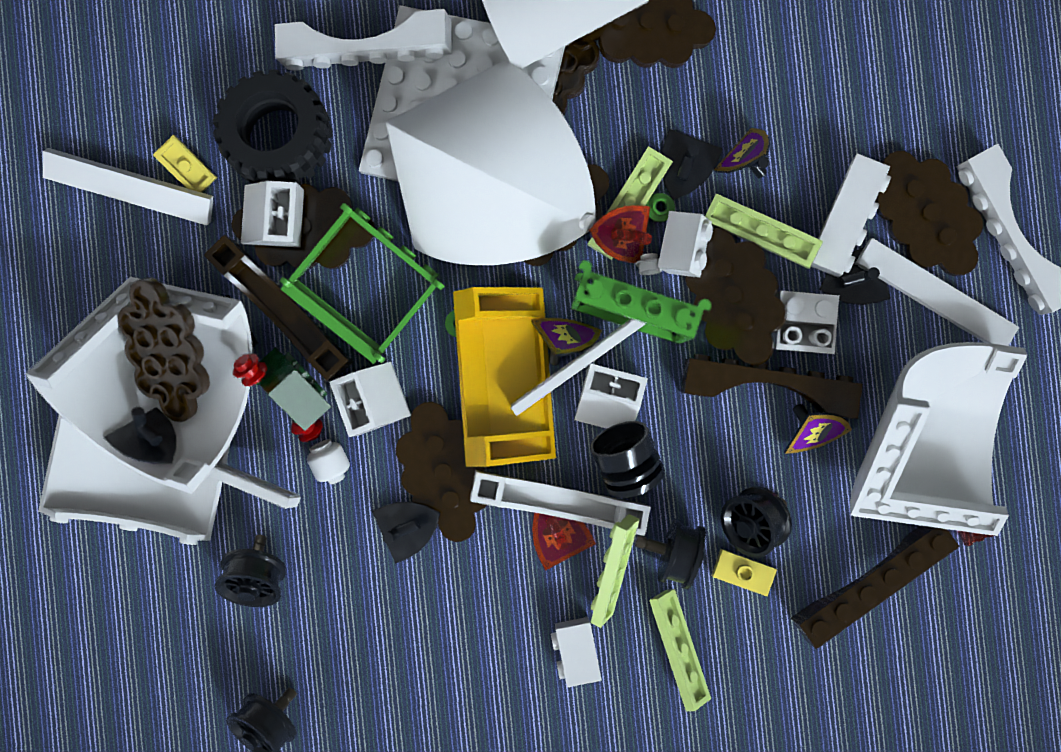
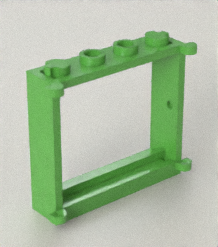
(620, 302)
(331, 317)

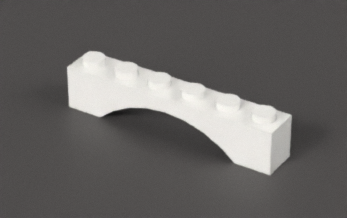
(421, 35)
(989, 183)
(555, 501)

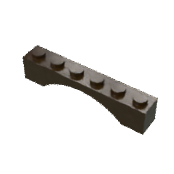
(281, 309)
(827, 395)
(905, 563)

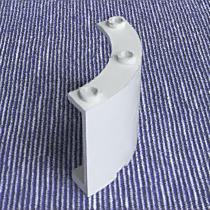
(96, 487)

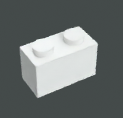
(685, 244)
(577, 652)

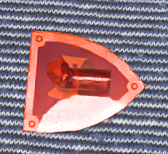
(623, 232)
(559, 538)

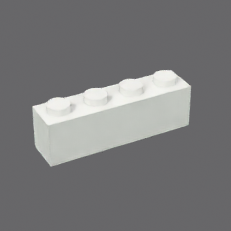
(849, 214)

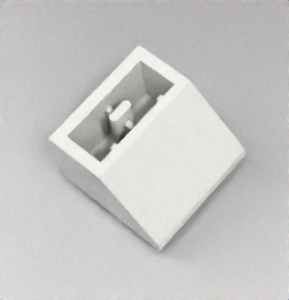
(272, 214)
(809, 322)
(609, 397)
(369, 399)

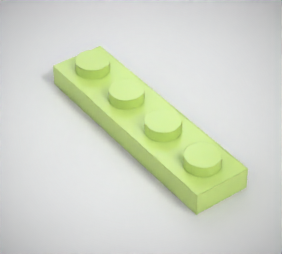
(639, 185)
(763, 231)
(616, 562)
(680, 650)

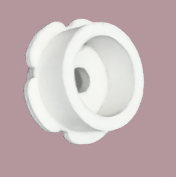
(648, 264)

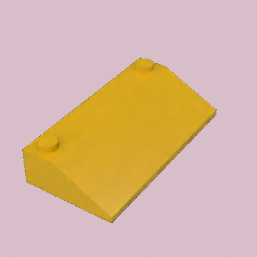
(497, 364)

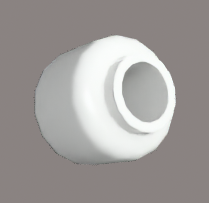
(328, 461)

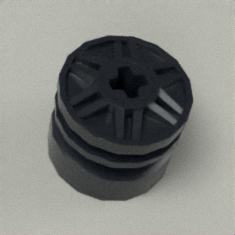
(627, 459)

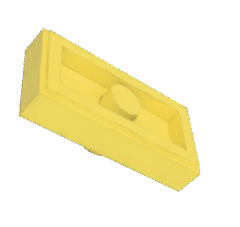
(184, 165)
(744, 572)

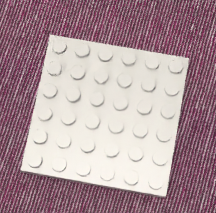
(416, 81)

